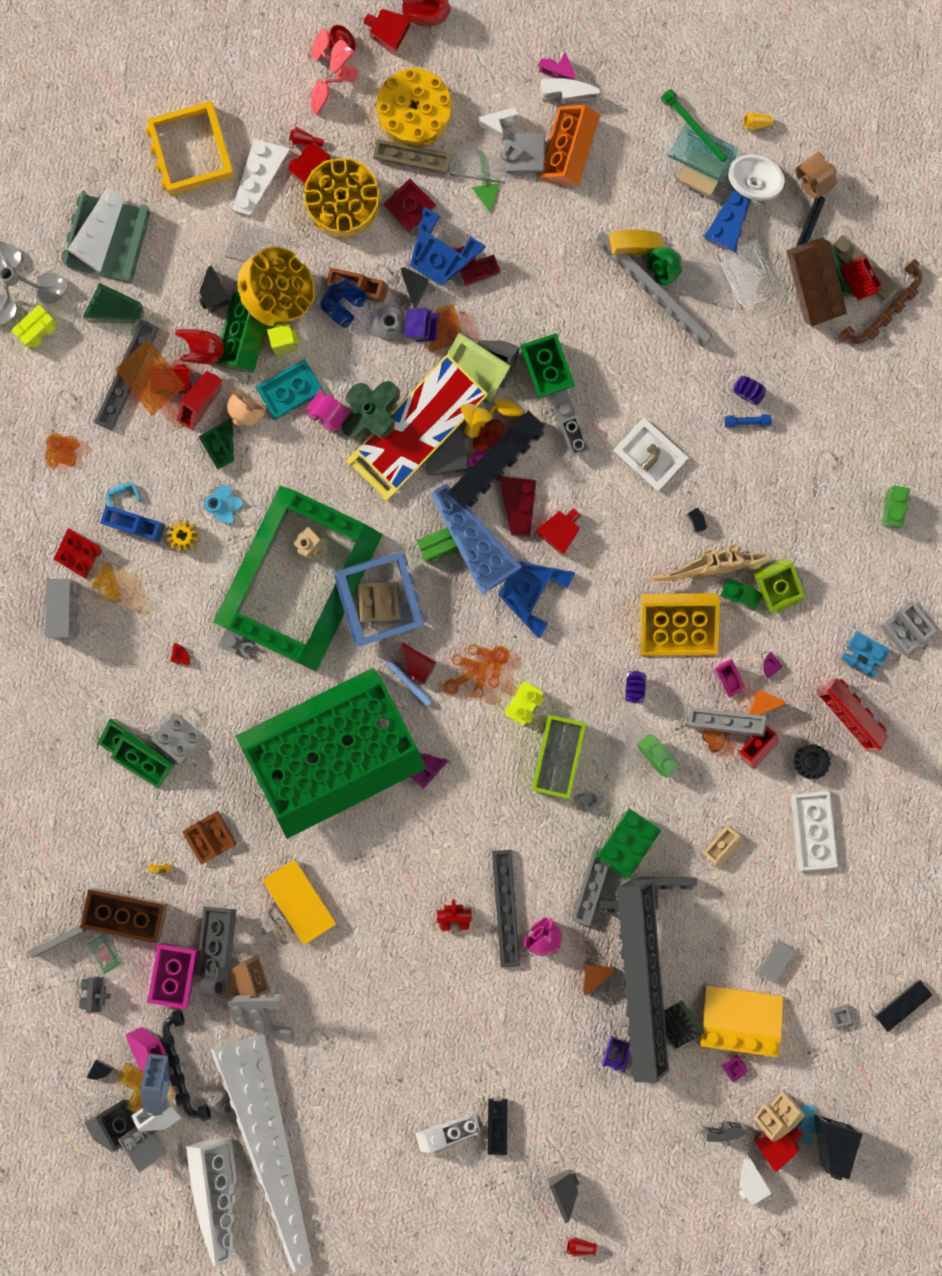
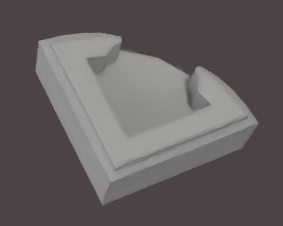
(512, 152)
(589, 801)

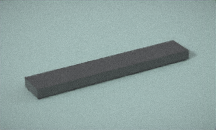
(119, 389)
(506, 908)

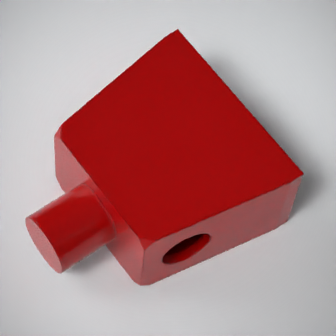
(388, 29)
(560, 530)
(781, 1150)

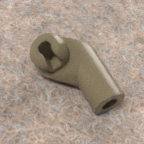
(652, 459)

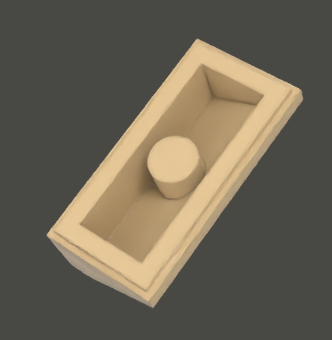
(723, 846)

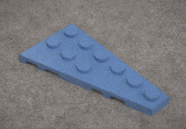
(480, 549)

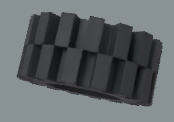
(823, 761)

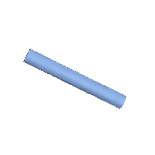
(409, 683)

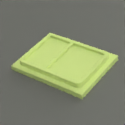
(479, 364)

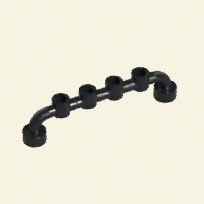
(178, 1078)

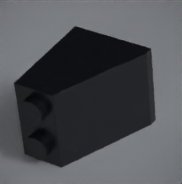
(836, 1146)

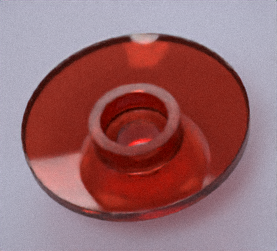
(488, 435)

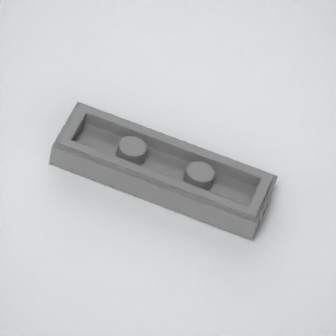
(56, 941)

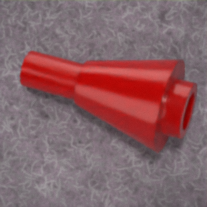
(301, 137)

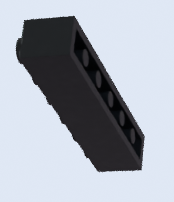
(496, 460)

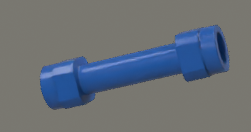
(765, 420)

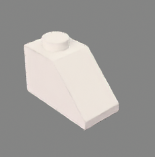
(152, 1122)
(751, 1183)

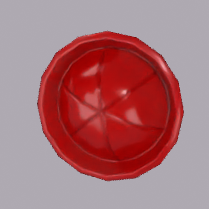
(338, 33)

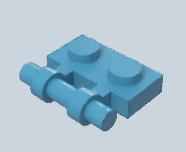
(868, 649)

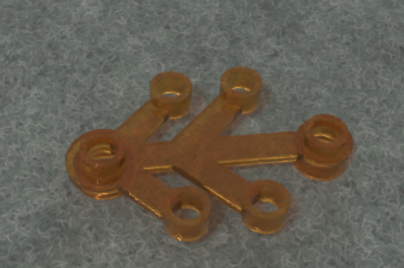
(479, 668)

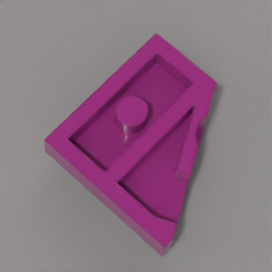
(433, 766)

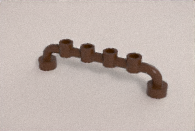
(896, 306)

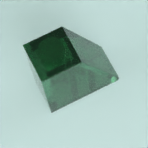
(112, 307)

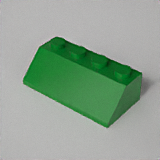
(241, 338)

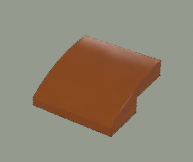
(209, 837)

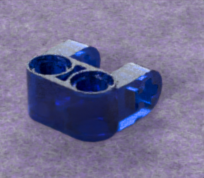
(337, 311)

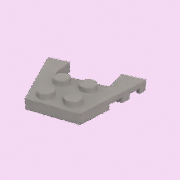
(254, 1015)

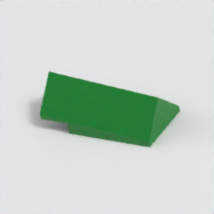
(135, 753)

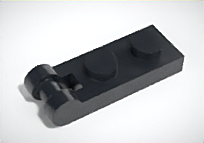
(497, 1127)

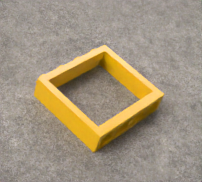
(201, 180)

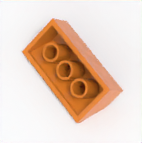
(569, 144)

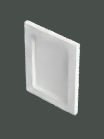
(634, 452)

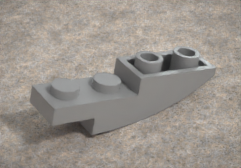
(568, 423)

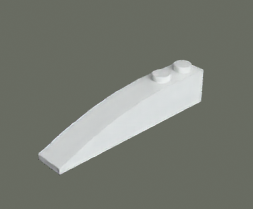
(212, 1186)

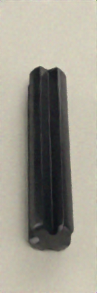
(811, 220)

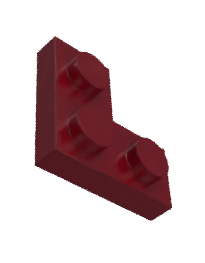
(479, 270)

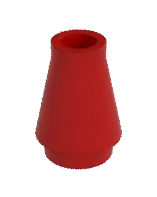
(580, 1247)

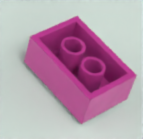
(173, 975)

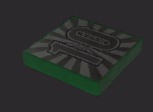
(681, 1024)

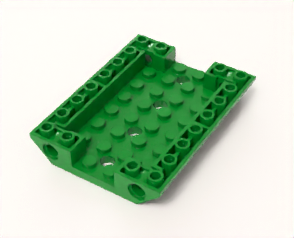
(342, 773)

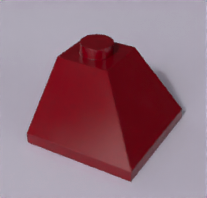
(417, 664)

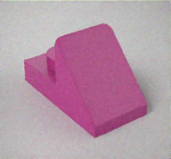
(562, 70)
(729, 678)

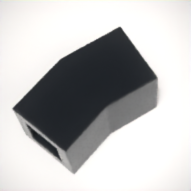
(697, 520)

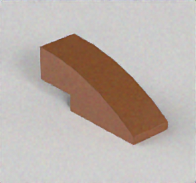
(373, 288)

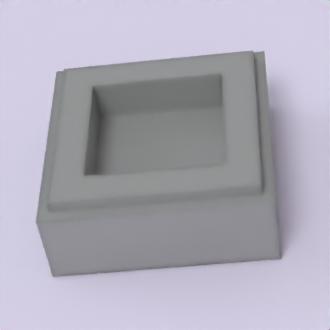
(841, 1016)

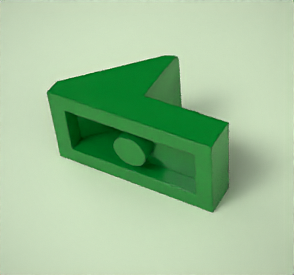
(741, 594)

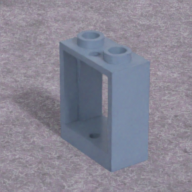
(155, 1088)

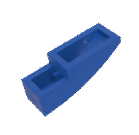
(132, 523)

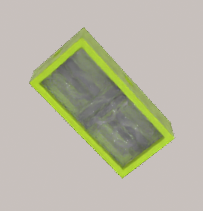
(558, 756)

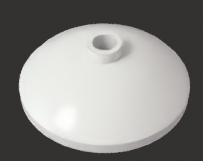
(756, 177)

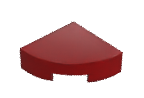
(180, 655)

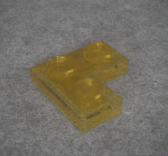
(132, 1078)

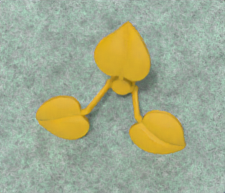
(478, 416)

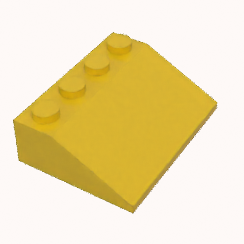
(679, 624)
(741, 1021)

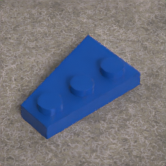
(729, 221)

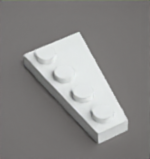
(258, 174)

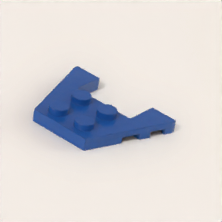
(435, 257)
(524, 589)

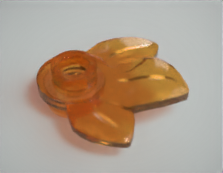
(63, 452)

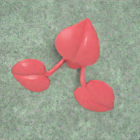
(339, 56)

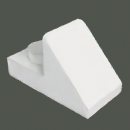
(493, 122)

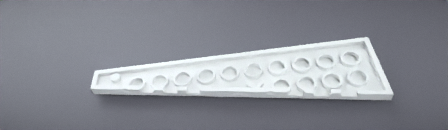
(254, 1098)

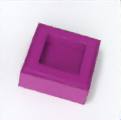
(734, 1068)

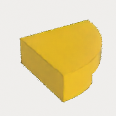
(156, 868)

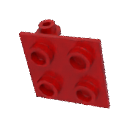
(77, 553)

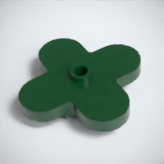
(371, 410)

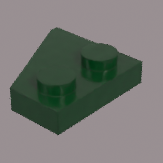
(220, 444)

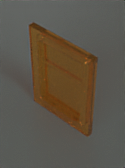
(150, 377)

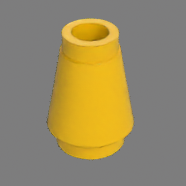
(757, 121)

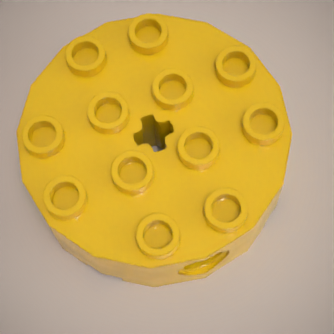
(414, 89)
(336, 180)
(276, 286)

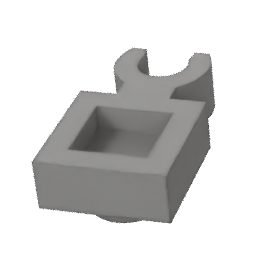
(233, 642)

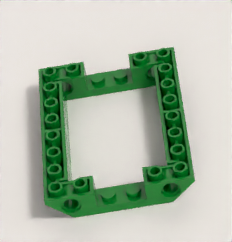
(333, 611)

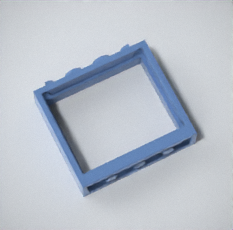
(349, 608)

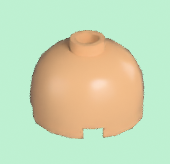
(244, 410)

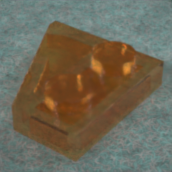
(447, 328)

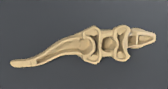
(717, 563)

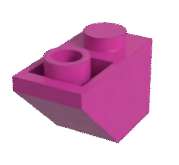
(142, 1044)

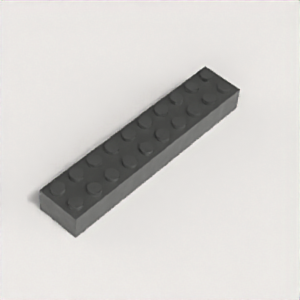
(642, 980)

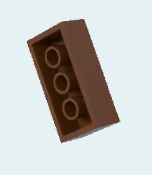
(816, 281)
(123, 915)

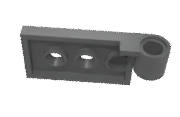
(212, 963)

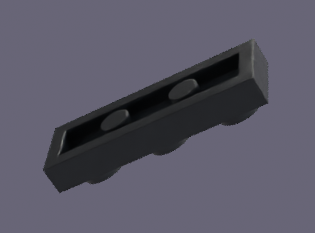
(903, 1005)

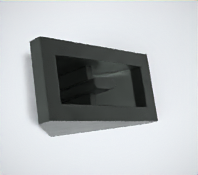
(415, 284)

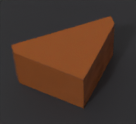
(595, 975)

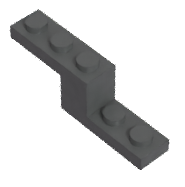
(664, 882)

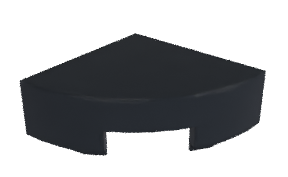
(99, 1070)

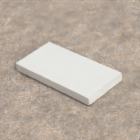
(814, 831)

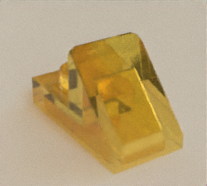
(107, 578)

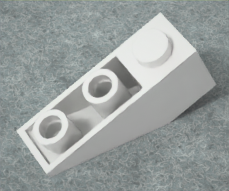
(447, 1133)

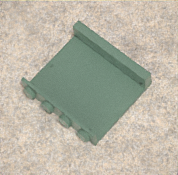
(125, 243)

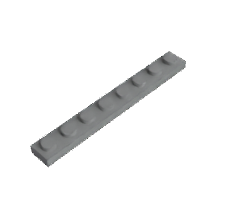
(659, 296)

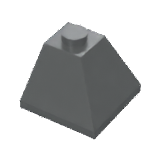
(505, 351)
(111, 1125)
(565, 1192)

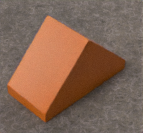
(764, 702)

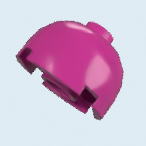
(544, 938)

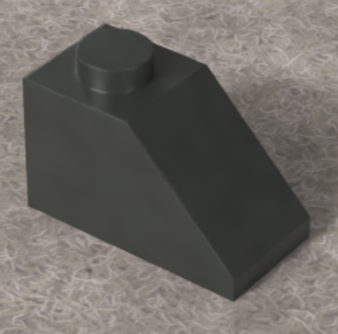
(212, 292)

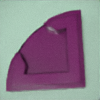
(476, 457)
(771, 665)

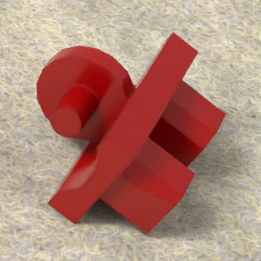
(454, 913)

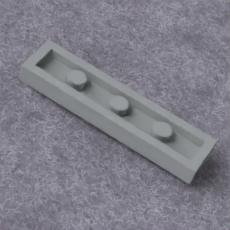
(727, 722)
(589, 890)

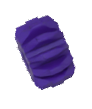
(749, 390)
(635, 687)

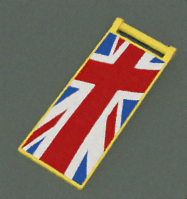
(420, 426)

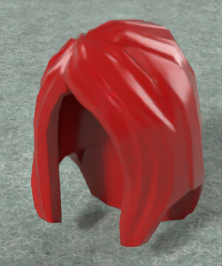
(426, 11)
(203, 345)

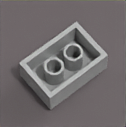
(62, 609)

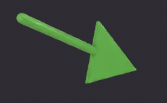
(487, 194)

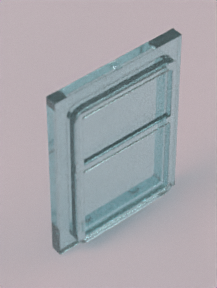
(694, 153)

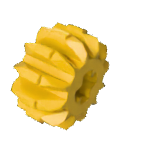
(179, 543)

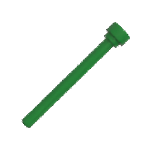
(670, 98)

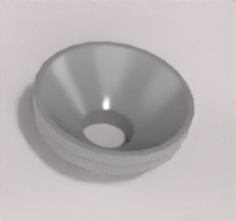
(392, 332)

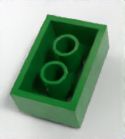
(627, 844)

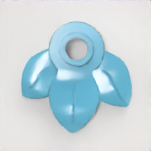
(226, 504)
(807, 1124)

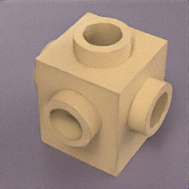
(310, 543)

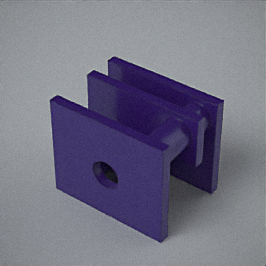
(421, 324)
(616, 1064)

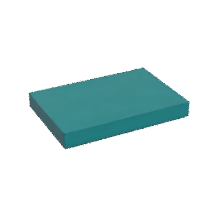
(289, 389)

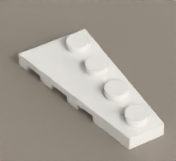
(96, 233)

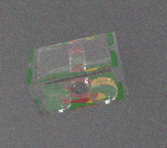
(103, 953)

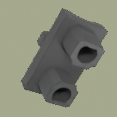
(95, 995)

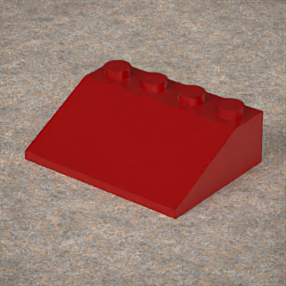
(853, 715)

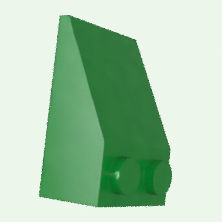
(547, 365)

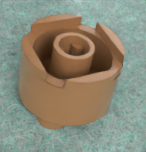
(816, 175)

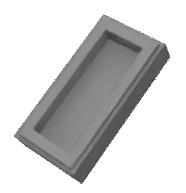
(776, 961)

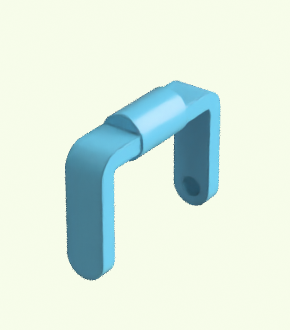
(121, 488)

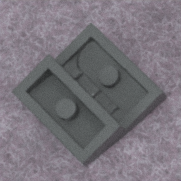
(728, 1132)

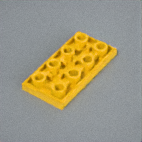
(299, 902)

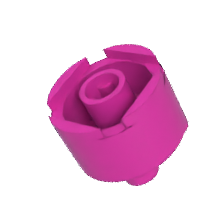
(328, 411)

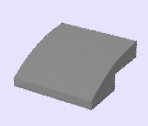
(534, 147)
(908, 628)

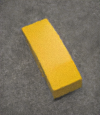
(634, 241)

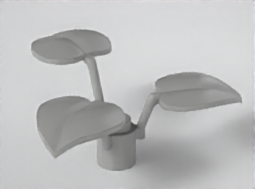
(50, 286)

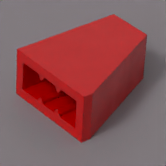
(198, 399)

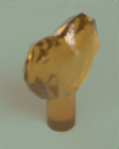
(714, 739)

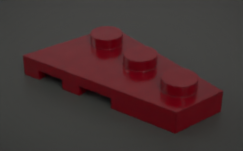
(519, 504)

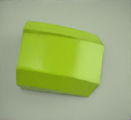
(779, 585)

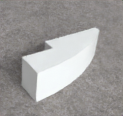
(568, 90)

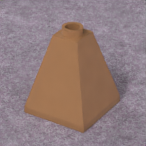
(247, 979)

